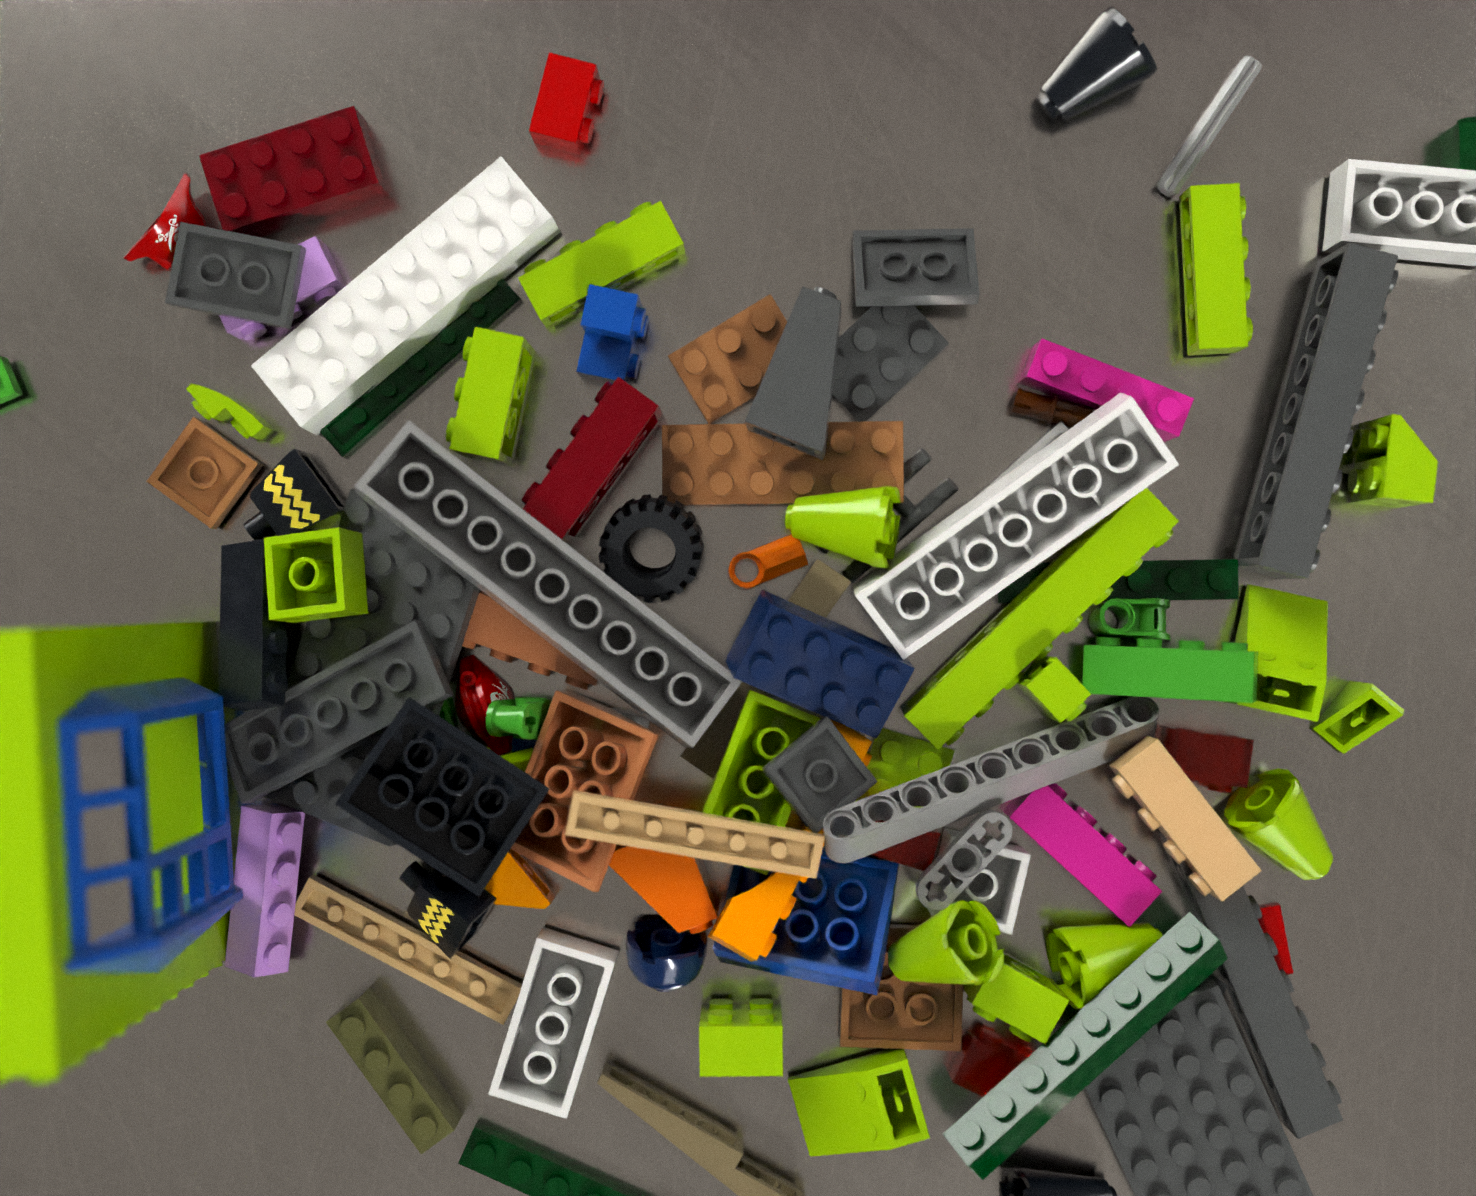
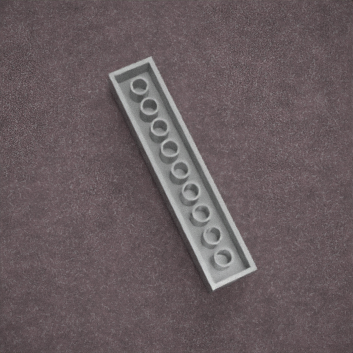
(547, 585)

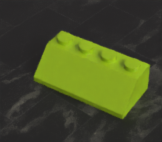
(758, 736)

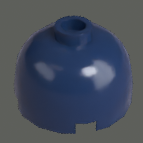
(662, 955)

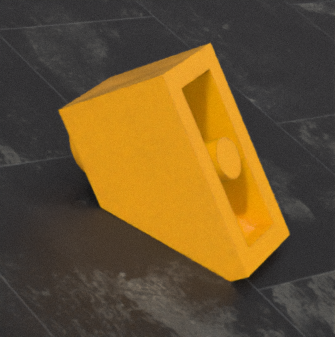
(519, 884)

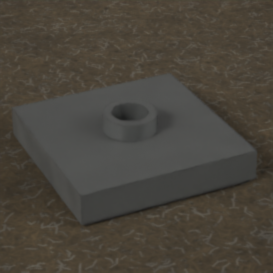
(819, 774)

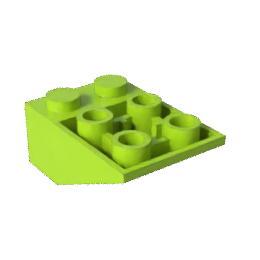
(1291, 650)
(859, 1105)

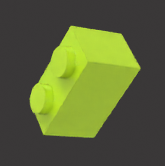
(1053, 689)

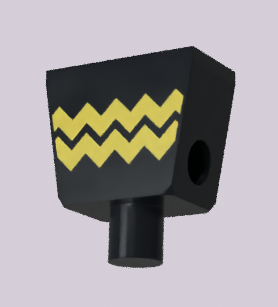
(293, 499)
(445, 908)

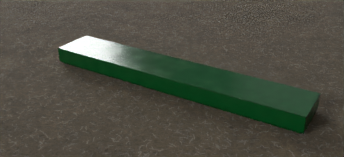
(389, 396)

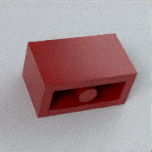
(566, 103)

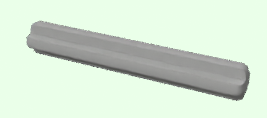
(1209, 126)

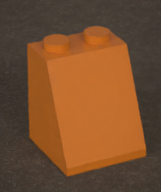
(671, 884)

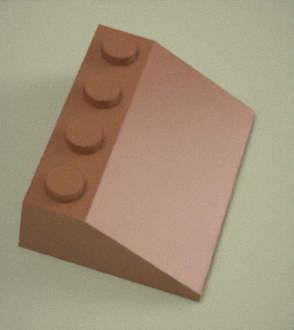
(586, 751)

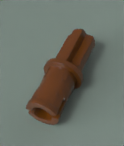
(1049, 408)

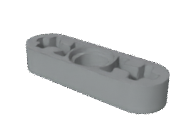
(935, 875)

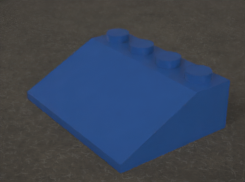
(835, 927)

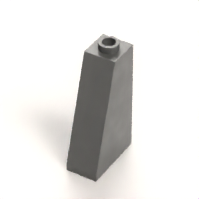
(799, 381)

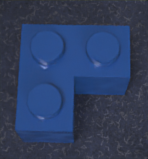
(612, 326)

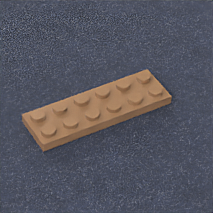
(743, 468)

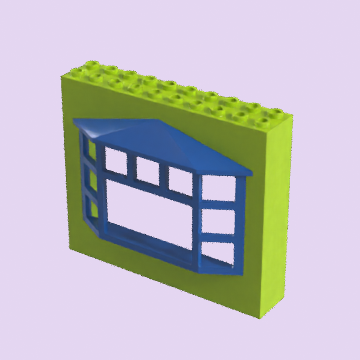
(163, 696)

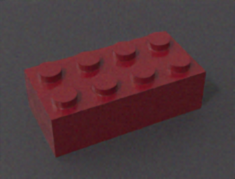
(295, 174)
(592, 460)

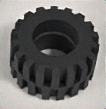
(644, 580)

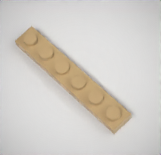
(694, 834)
(406, 949)

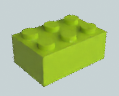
(490, 396)

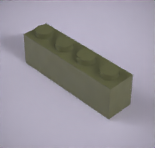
(395, 1070)

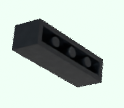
(249, 643)

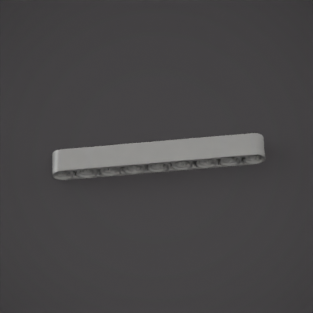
(1051, 758)

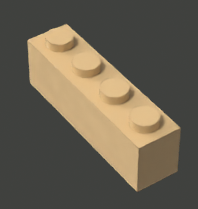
(1184, 818)

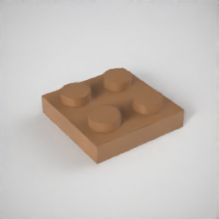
(204, 473)

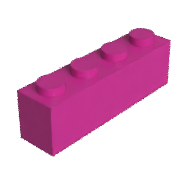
(1093, 383)
(1084, 852)

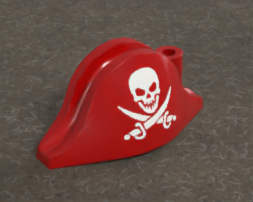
(161, 237)
(474, 692)

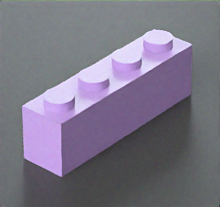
(268, 875)

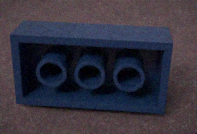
(818, 664)

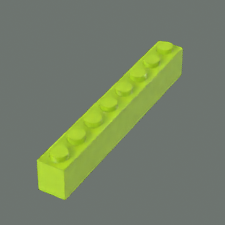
(1037, 617)

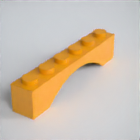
(750, 917)

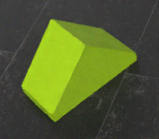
(1356, 715)

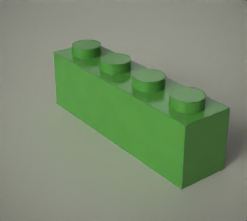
(1171, 672)

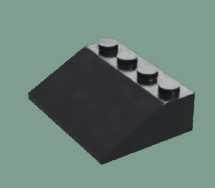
(442, 796)

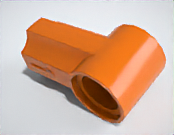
(770, 561)

